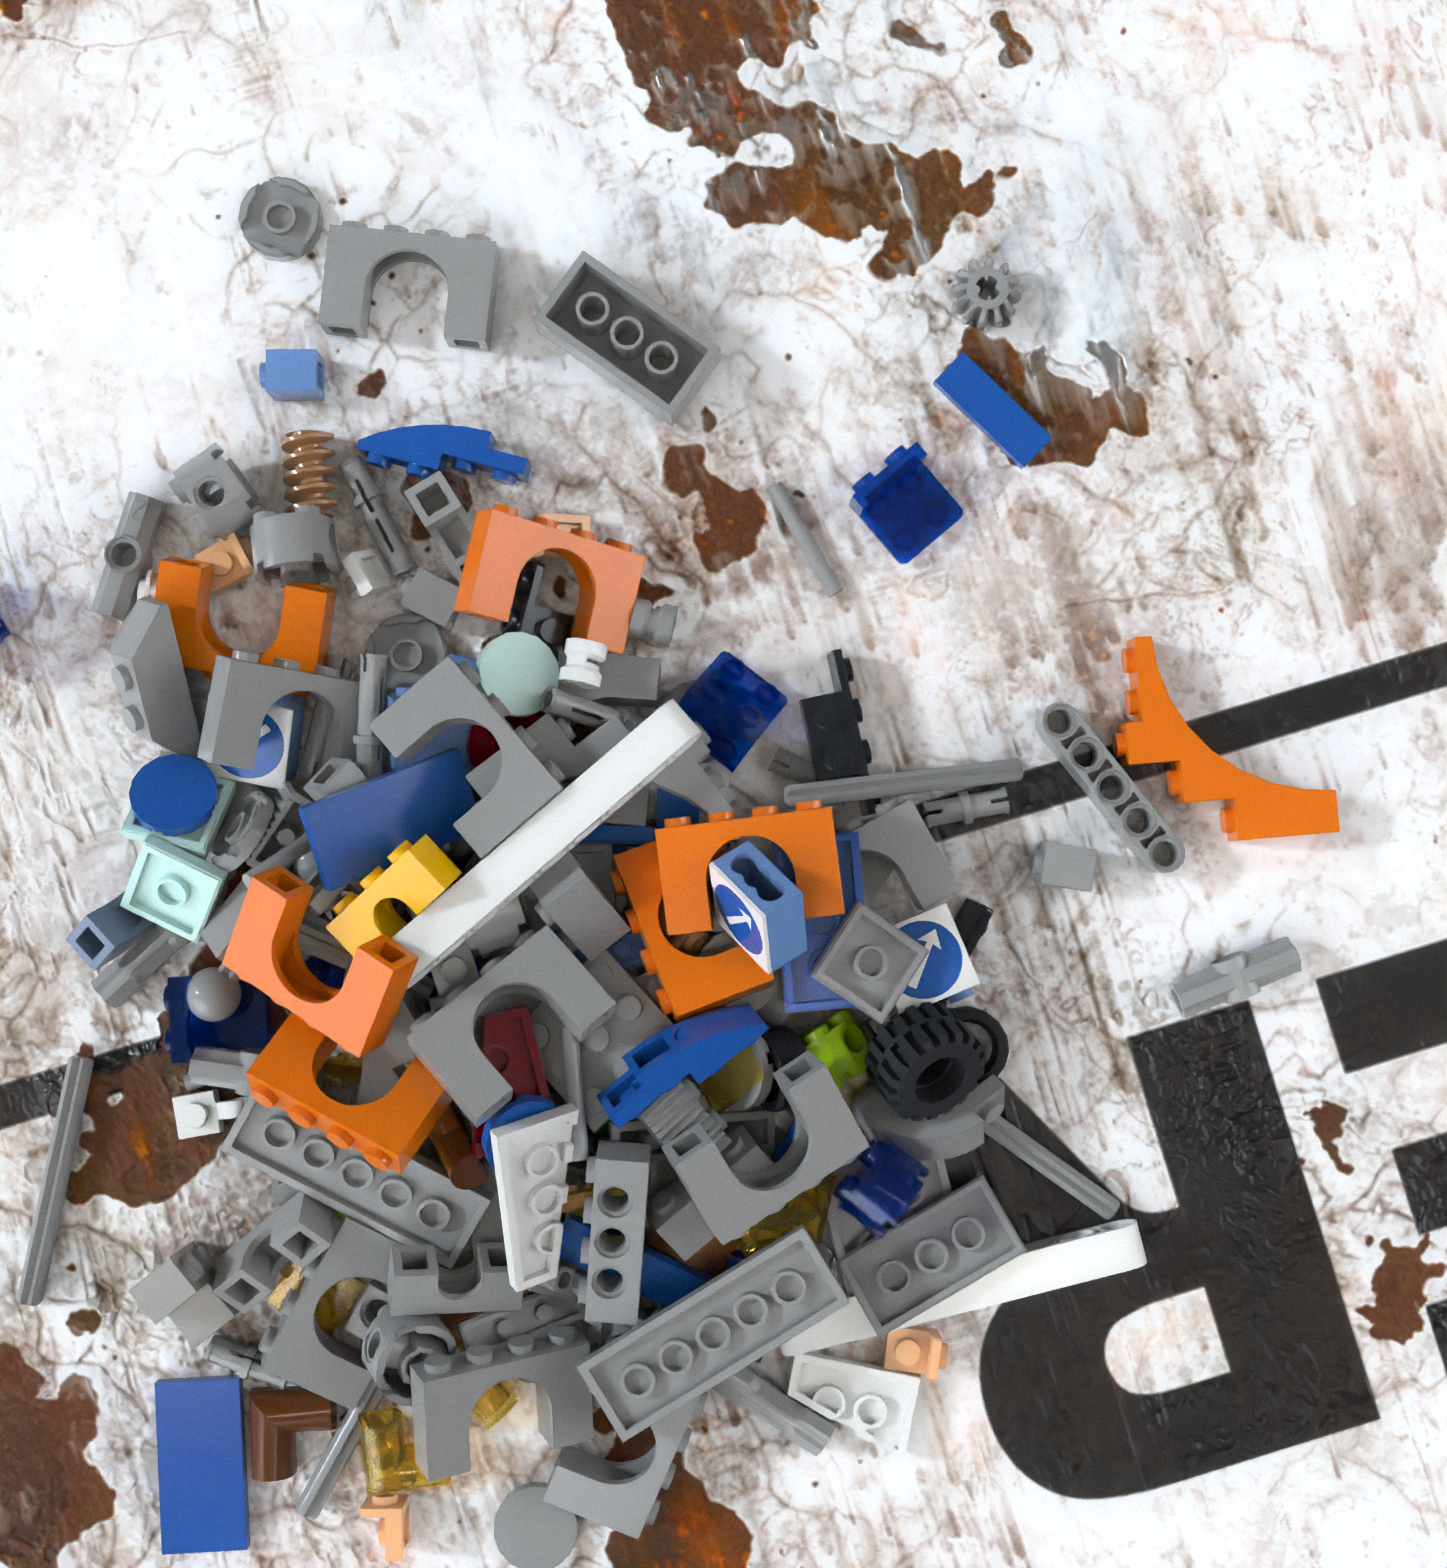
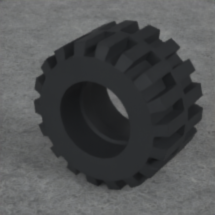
(925, 1061)

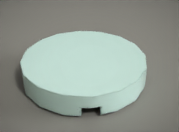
(517, 671)

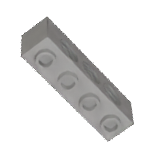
(618, 1296)

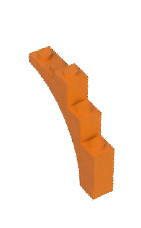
(1198, 774)

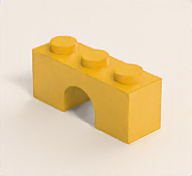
(415, 877)

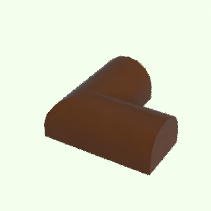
(455, 1151)
(274, 1424)

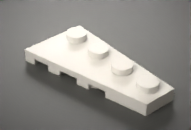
(531, 1189)

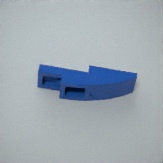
(430, 448)
(691, 1046)

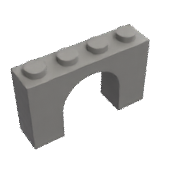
(362, 255)
(628, 683)
(246, 690)
(451, 698)
(906, 843)
(536, 968)
(822, 1142)
(298, 1344)
(450, 1386)
(622, 1492)

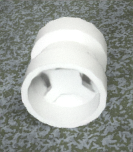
(583, 663)

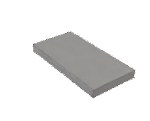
(931, 1256)

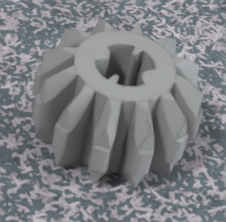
(996, 305)

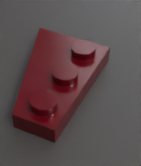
(512, 1049)

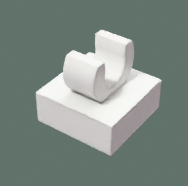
(367, 572)

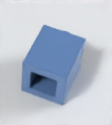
(293, 374)

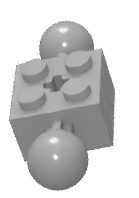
(216, 991)

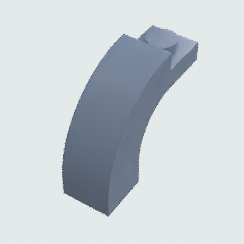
(108, 933)

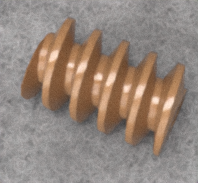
(308, 470)

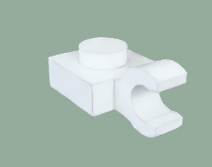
(204, 1112)

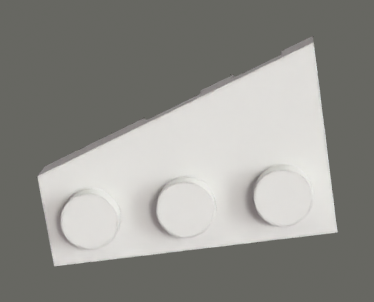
(859, 1396)

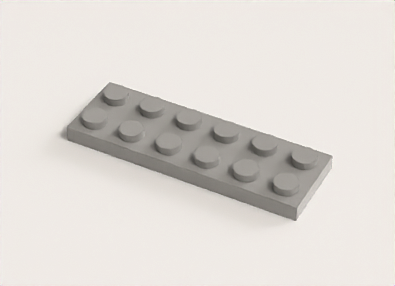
(407, 1207)
(712, 1333)

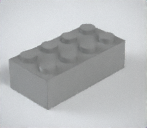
(627, 338)

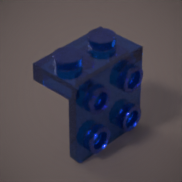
(905, 504)
(732, 707)
(243, 1029)

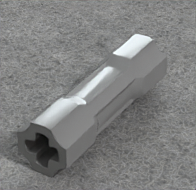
(130, 971)
(774, 1406)

